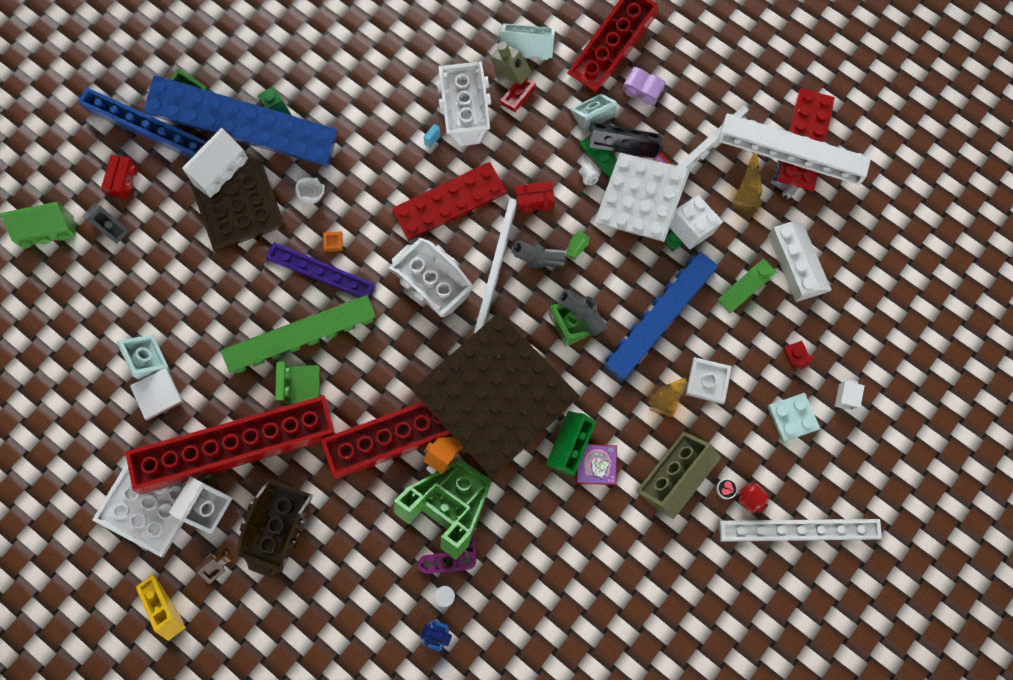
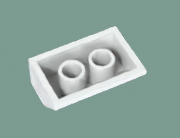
(215, 163)

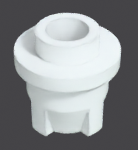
(589, 174)

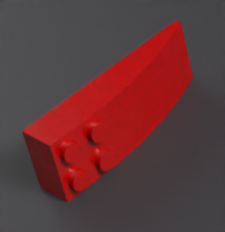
(613, 42)

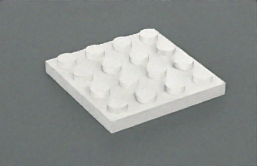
(642, 196)
(141, 517)

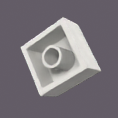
(694, 222)
(200, 505)

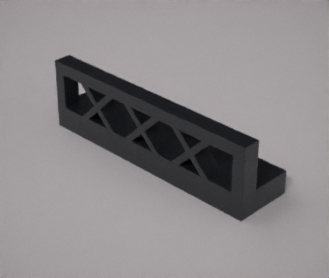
(625, 140)

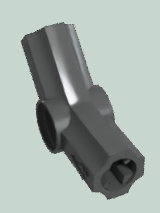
(538, 256)
(583, 309)

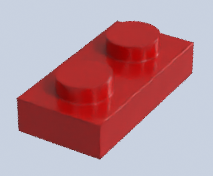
(518, 94)

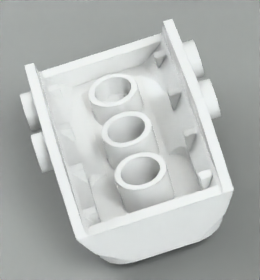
(464, 101)
(431, 276)

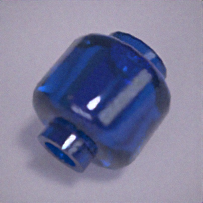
(435, 635)

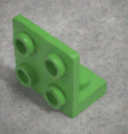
(296, 383)

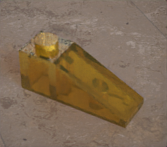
(750, 188)

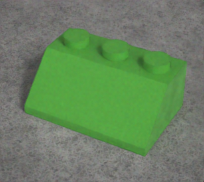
(39, 224)

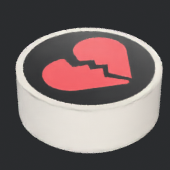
(726, 489)

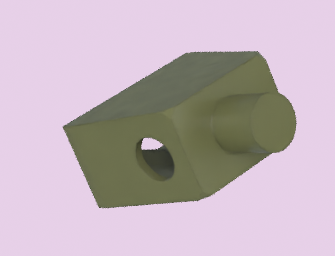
(510, 63)

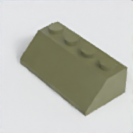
(679, 474)

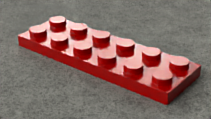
(811, 120)
(449, 201)

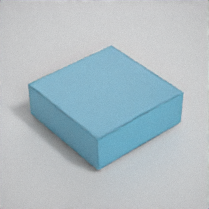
(432, 136)

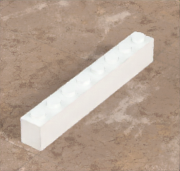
(794, 149)

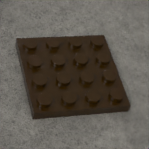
(241, 208)

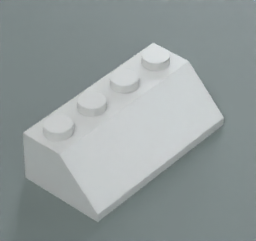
(798, 261)

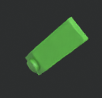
(747, 286)

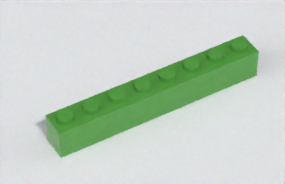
(298, 333)

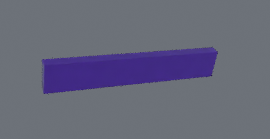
(319, 271)

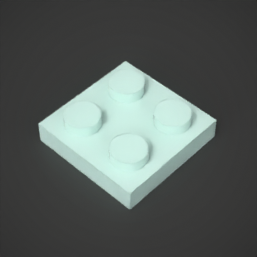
(793, 417)

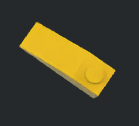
(159, 608)

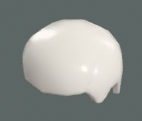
(309, 190)

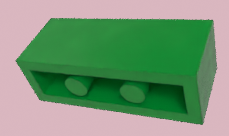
(571, 443)

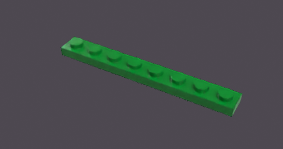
(606, 162)

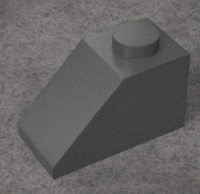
(105, 223)

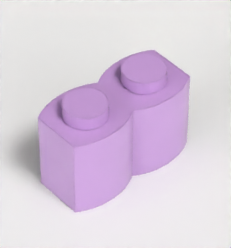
(643, 86)

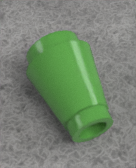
(577, 245)

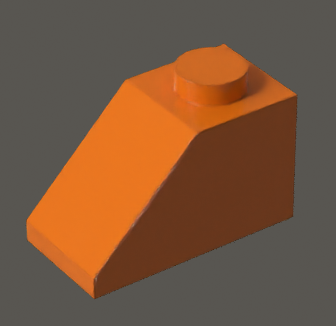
(441, 453)

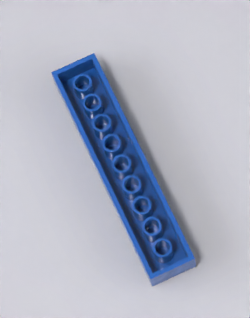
(241, 120)

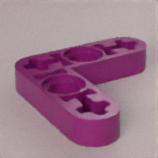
(457, 564)

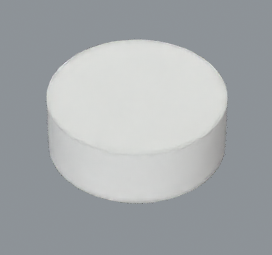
(444, 596)

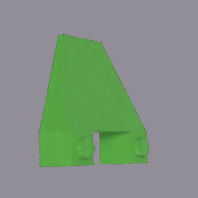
(449, 499)

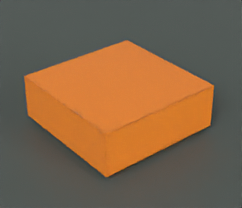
(333, 241)

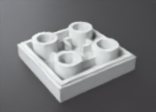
(156, 394)

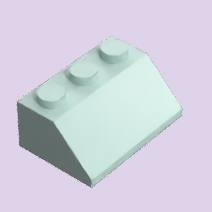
(529, 40)

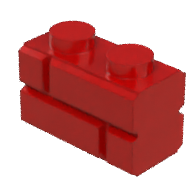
(119, 176)
(535, 196)

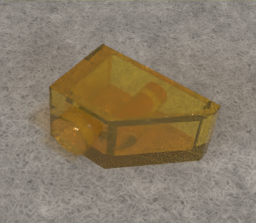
(666, 398)

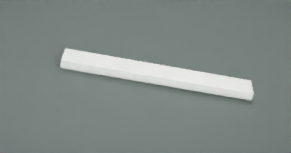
(496, 265)
(800, 530)

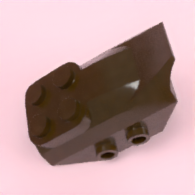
(272, 527)

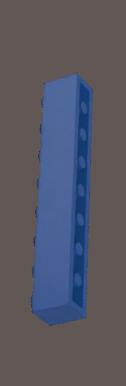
(140, 123)
(660, 317)

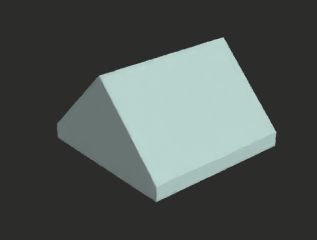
(594, 110)
(142, 356)

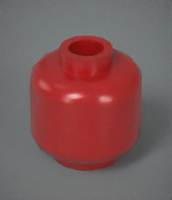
(753, 498)

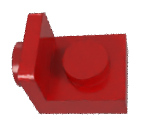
(798, 355)

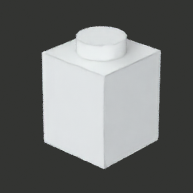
(849, 395)

